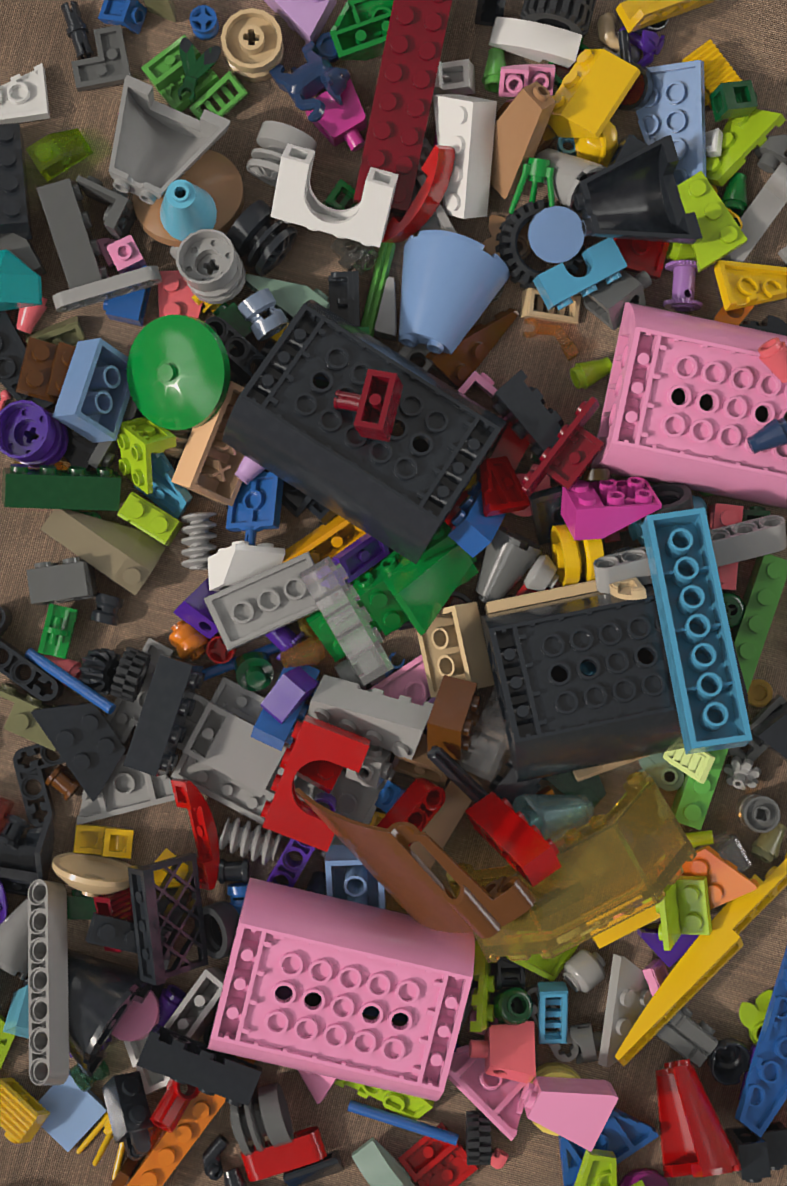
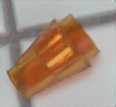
(303, 654)

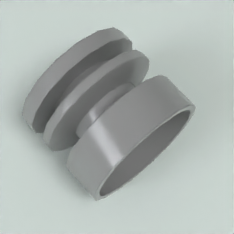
(273, 139)
(211, 266)

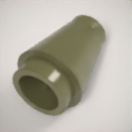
(768, 844)

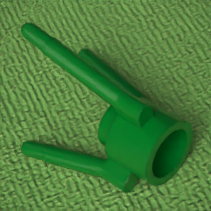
(537, 171)

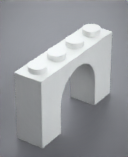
(297, 204)

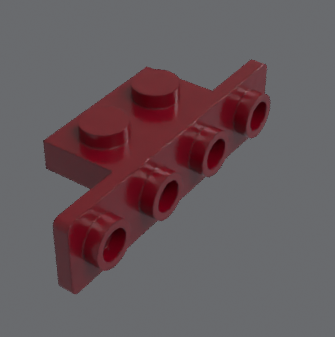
(570, 454)

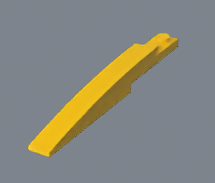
(702, 961)

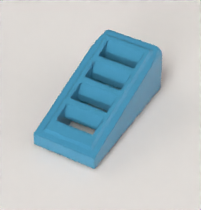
(552, 994)

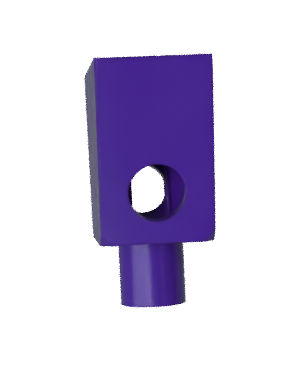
(195, 611)

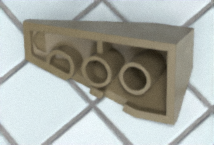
(111, 548)

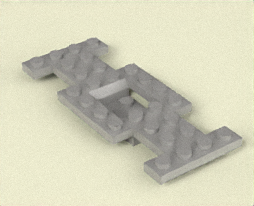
(225, 758)

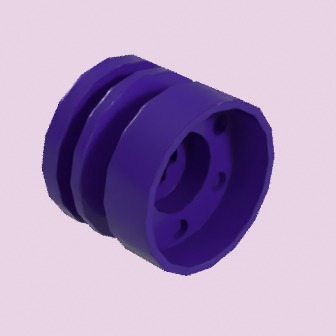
(21, 426)

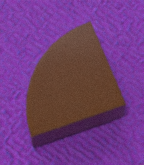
(125, 1172)

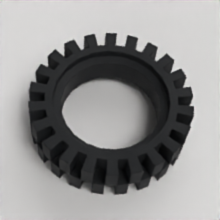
(508, 245)

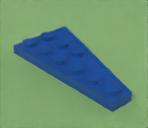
(767, 1076)

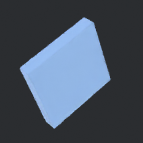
(70, 1112)

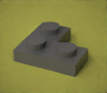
(109, 66)

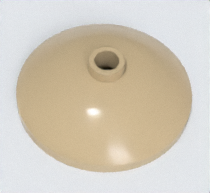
(92, 873)

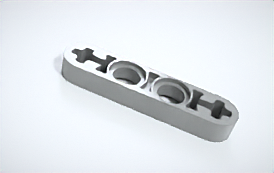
(107, 288)

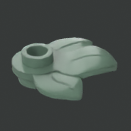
(657, 767)

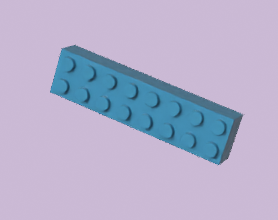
(696, 631)

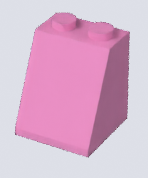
(570, 1107)

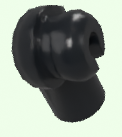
(212, 1159)

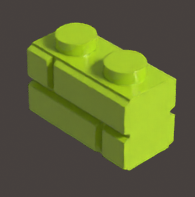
(150, 519)

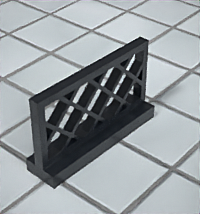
(147, 926)

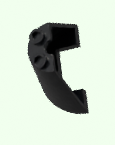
(638, 199)
(96, 1003)

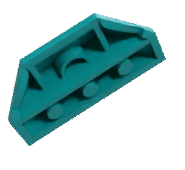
(18, 283)

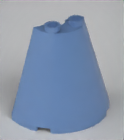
(445, 288)

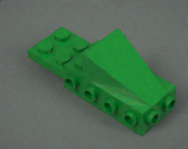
(405, 591)

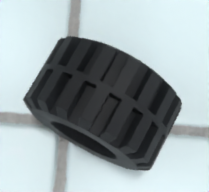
(564, 14)

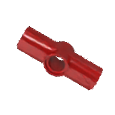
(173, 1106)

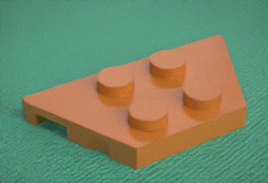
(722, 876)

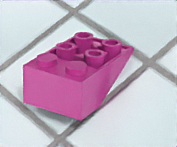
(606, 506)

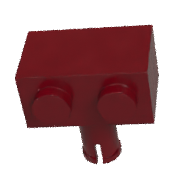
(375, 406)

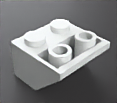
(241, 562)

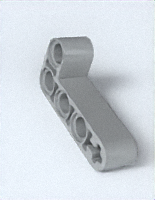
(762, 212)

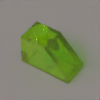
(58, 152)

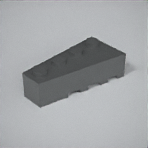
(72, 232)

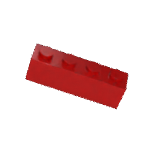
(514, 838)

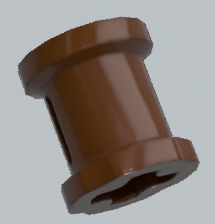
(63, 782)

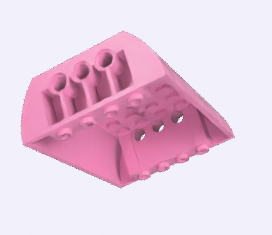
(682, 442)
(353, 961)

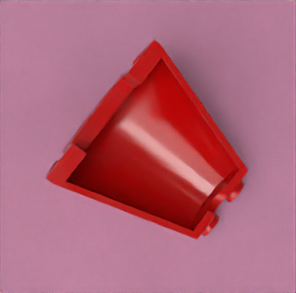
(689, 1126)

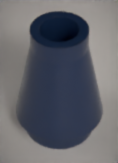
(769, 437)

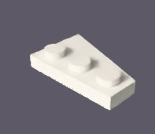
(25, 98)

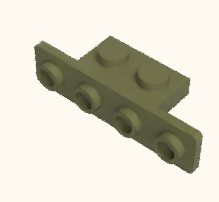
(20, 718)

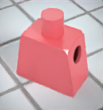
(507, 1051)

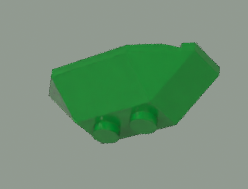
(361, 29)

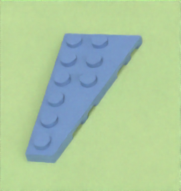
(678, 111)

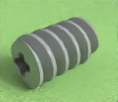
(198, 539)
(249, 841)

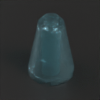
(554, 813)

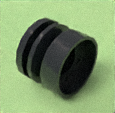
(263, 239)

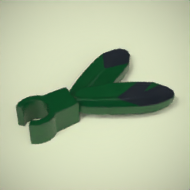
(194, 68)

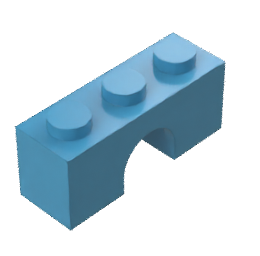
(602, 262)

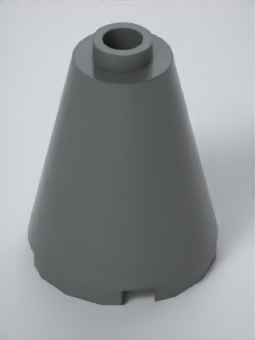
(505, 564)

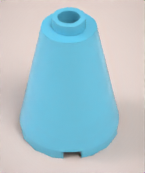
(187, 209)

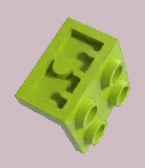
(136, 442)
(684, 910)

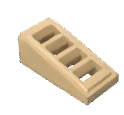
(527, 307)

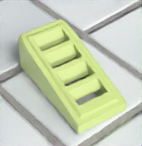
(689, 763)

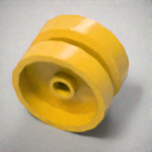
(573, 556)

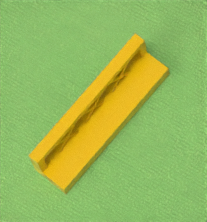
(643, 13)

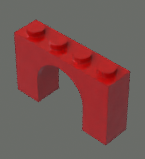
(313, 742)

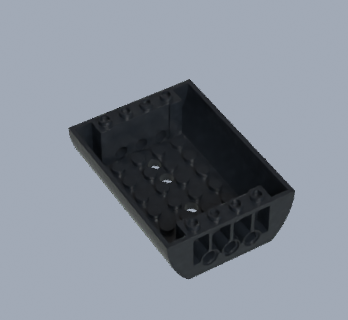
(315, 448)
(585, 720)

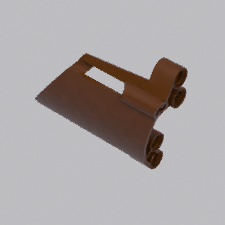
(416, 888)

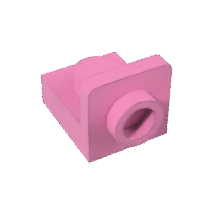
(126, 255)

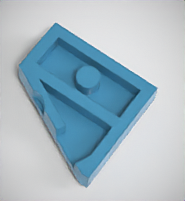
(166, 494)

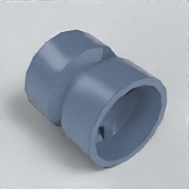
(256, 307)

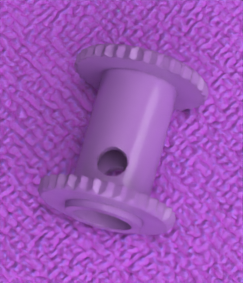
(683, 286)

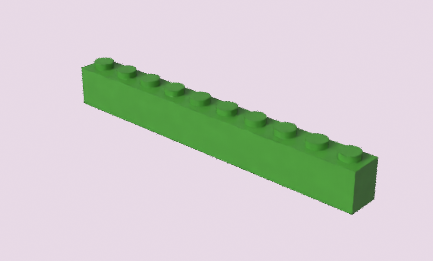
(749, 638)

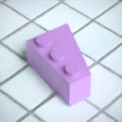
(304, 16)

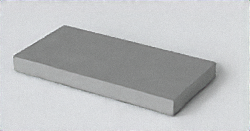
(262, 603)

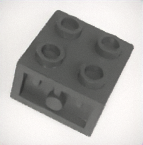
(120, 212)

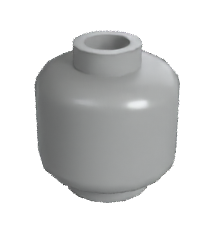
(584, 971)

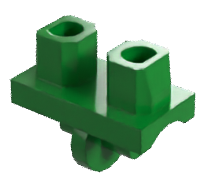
(58, 631)

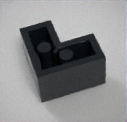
(759, 1154)

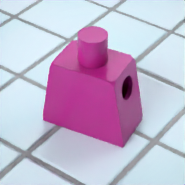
(342, 121)

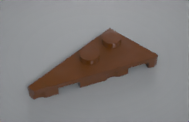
(472, 349)

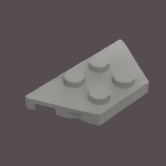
(126, 792)
(625, 1002)

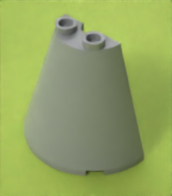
(157, 142)

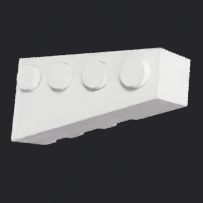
(469, 128)

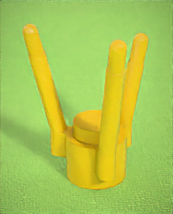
(109, 1135)

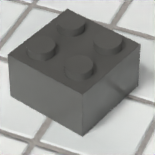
(61, 583)

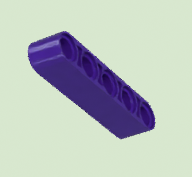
(292, 868)

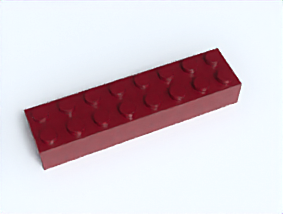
(404, 95)

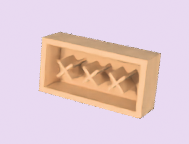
(208, 462)

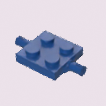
(256, 506)

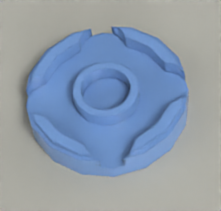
(556, 234)

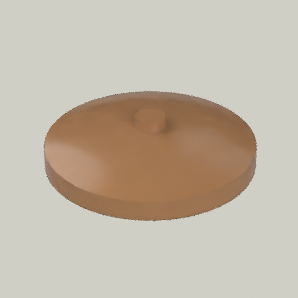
(217, 177)

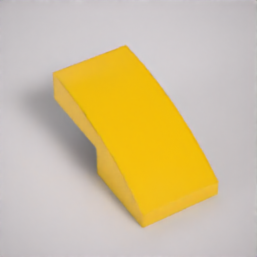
(103, 841)

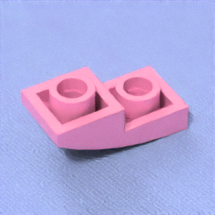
(516, 77)

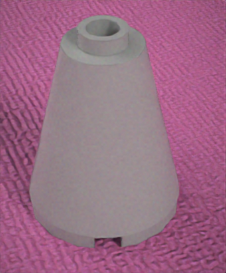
(567, 175)
(15, 942)

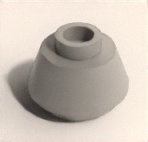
(542, 574)

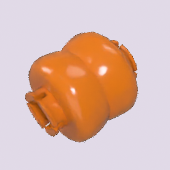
(188, 641)

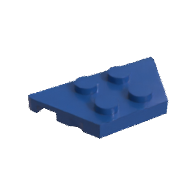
(620, 1134)

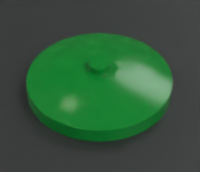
(178, 372)

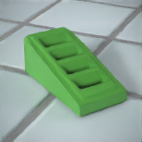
(230, 77)

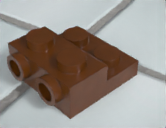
(44, 369)

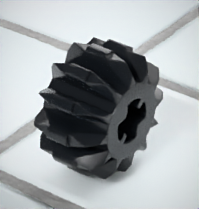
(99, 669)

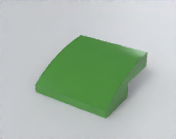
(167, 76)

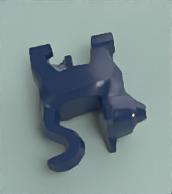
(311, 79)

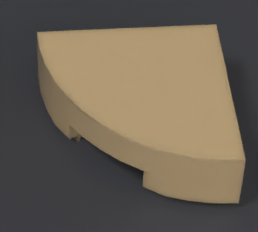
(629, 586)

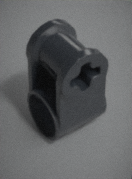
(509, 974)

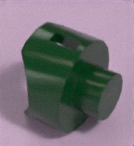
(253, 670)

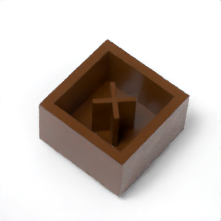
(453, 716)

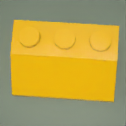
(591, 94)

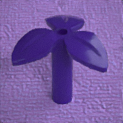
(648, 43)

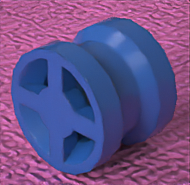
(202, 16)

